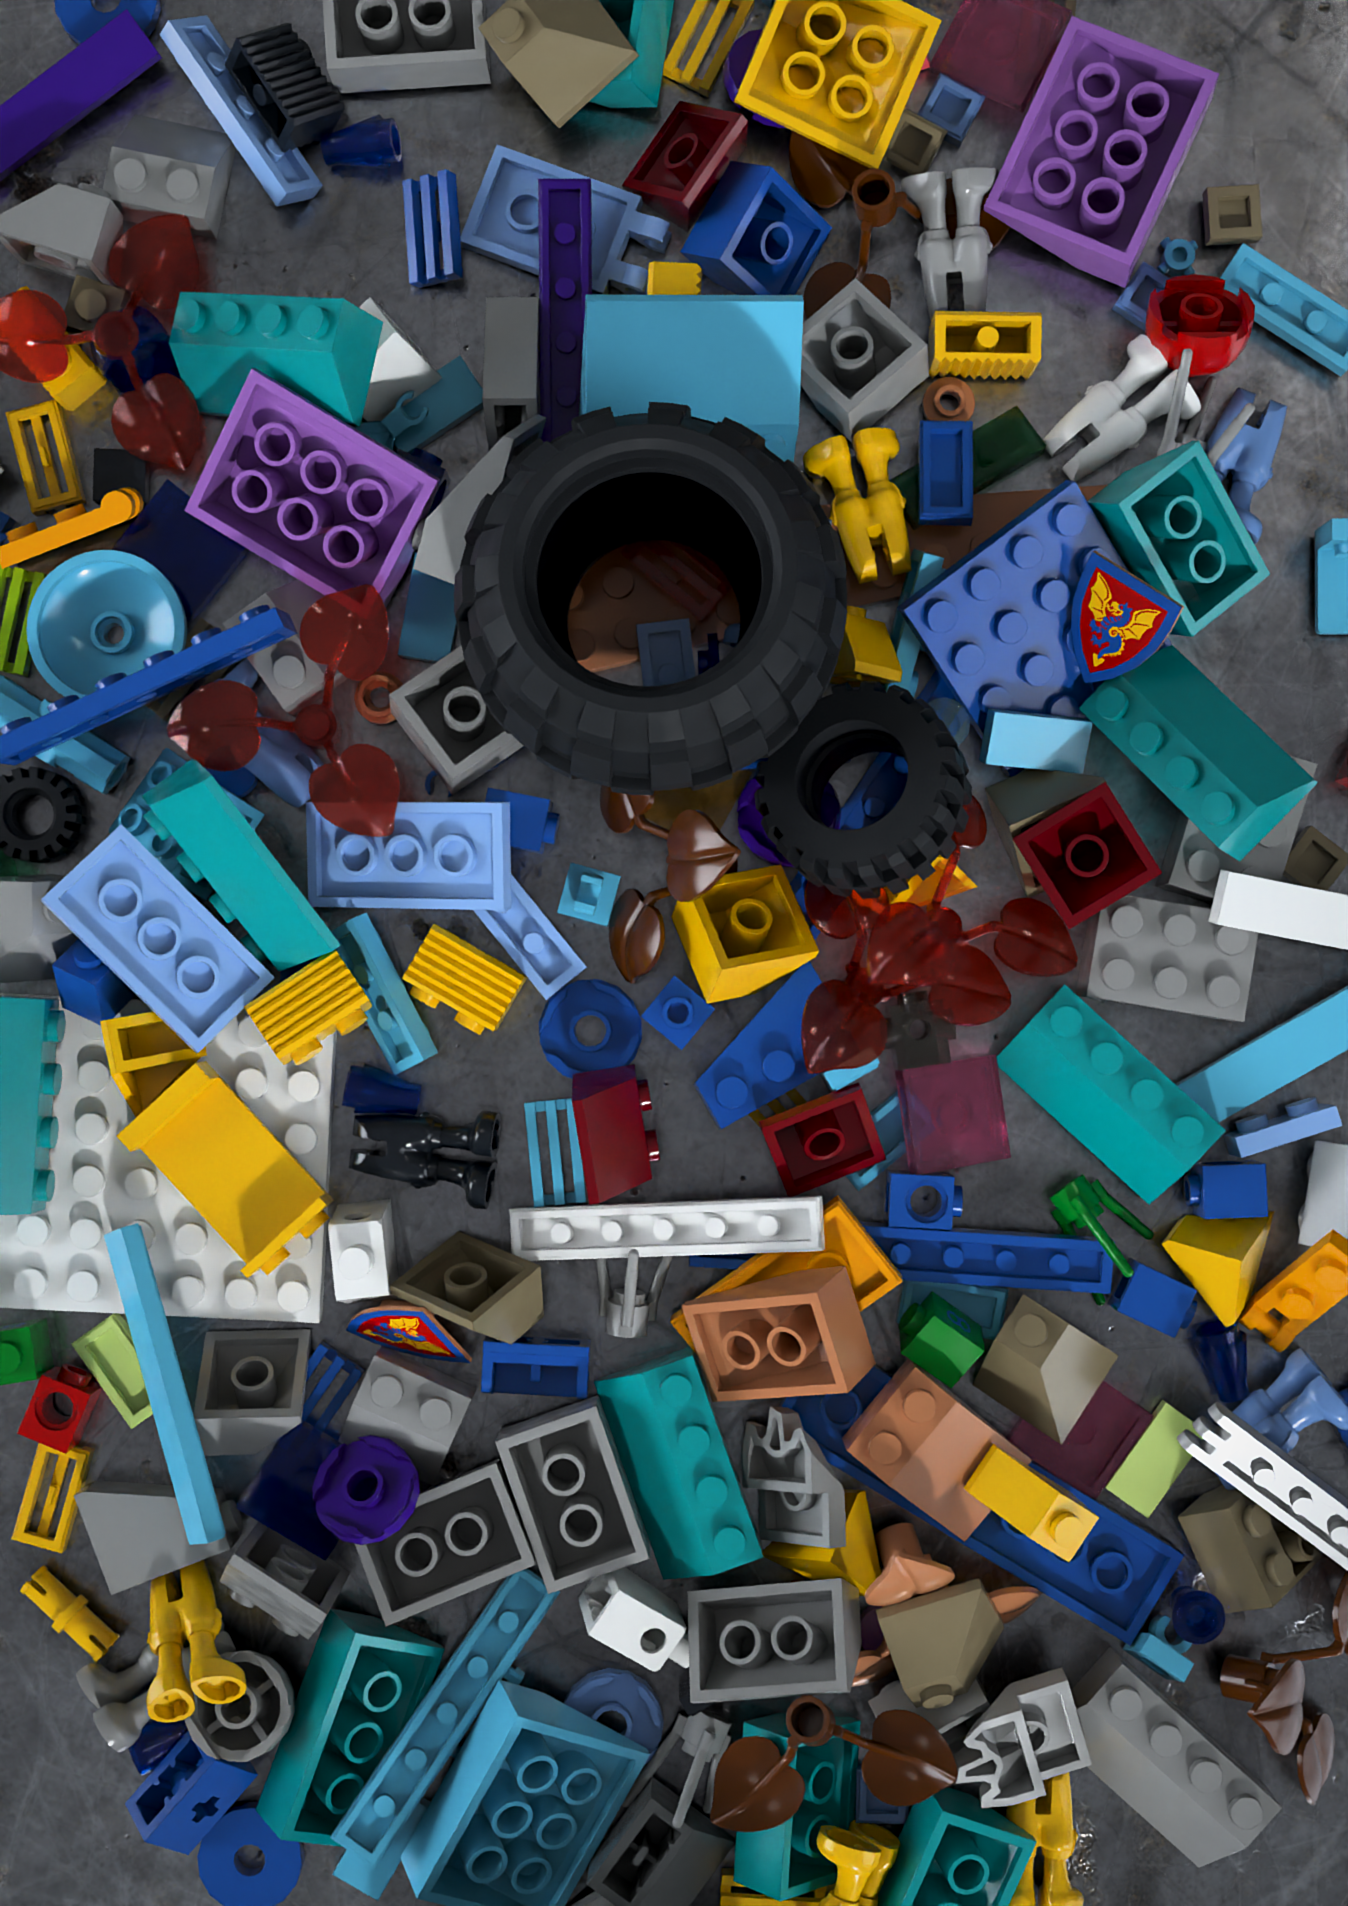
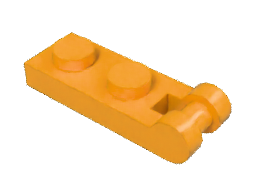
(71, 525)
(1300, 1292)

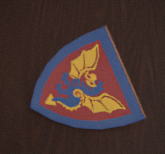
(1117, 620)
(407, 1330)

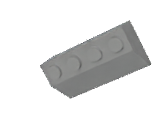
(1168, 1764)

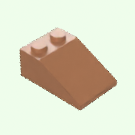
(781, 1337)
(927, 1446)

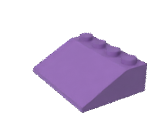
(1101, 149)
(312, 492)

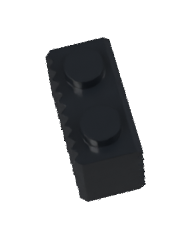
(285, 86)

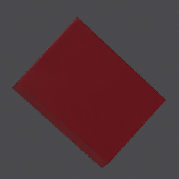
(687, 161)
(1087, 855)
(823, 1140)

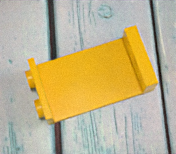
(229, 1167)

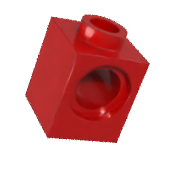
(45, 1424)

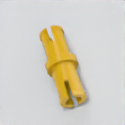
(70, 1613)

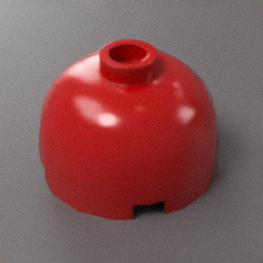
(1201, 317)

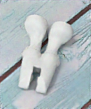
(1102, 420)

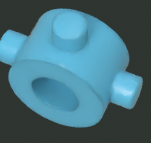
(1177, 257)

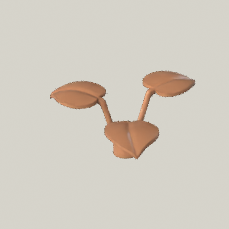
(911, 1574)

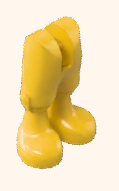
(869, 520)
(199, 1622)
(1051, 1824)
(862, 1861)

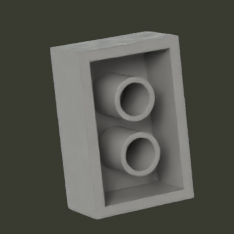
(405, 44)
(451, 722)
(1195, 862)
(1167, 959)
(573, 1494)
(452, 1544)

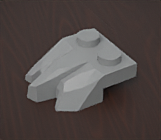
(796, 1486)
(1022, 1740)

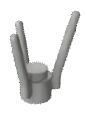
(1169, 442)
(628, 1310)
(705, 1739)

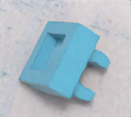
(589, 894)
(1158, 1653)

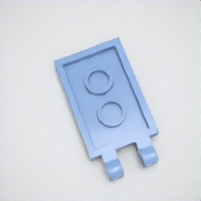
(506, 222)

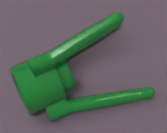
(1080, 1204)

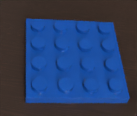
(1005, 613)

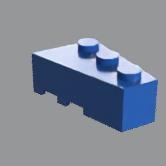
(763, 1057)

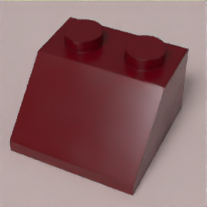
(612, 1130)

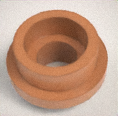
(953, 386)
(365, 692)

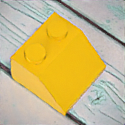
(744, 933)

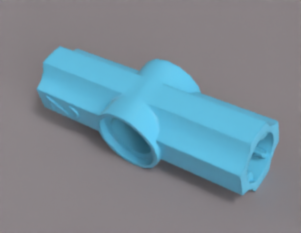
(84, 756)

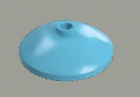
(84, 602)

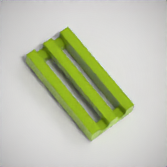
(18, 578)

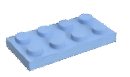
(433, 860)
(157, 938)

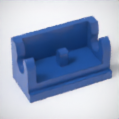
(536, 1366)

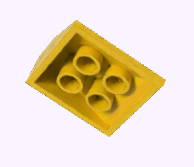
(838, 71)

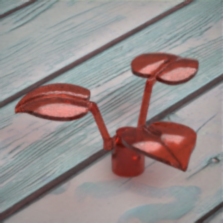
(156, 263)
(354, 790)
(918, 947)
(840, 1016)

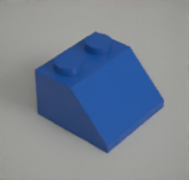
(756, 233)

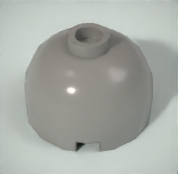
(254, 1721)

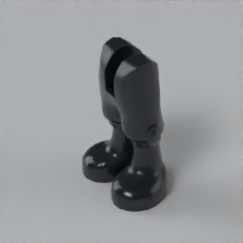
(411, 1154)

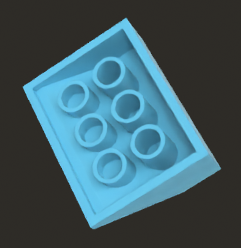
(699, 351)
(521, 1804)

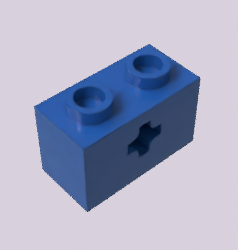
(186, 1796)

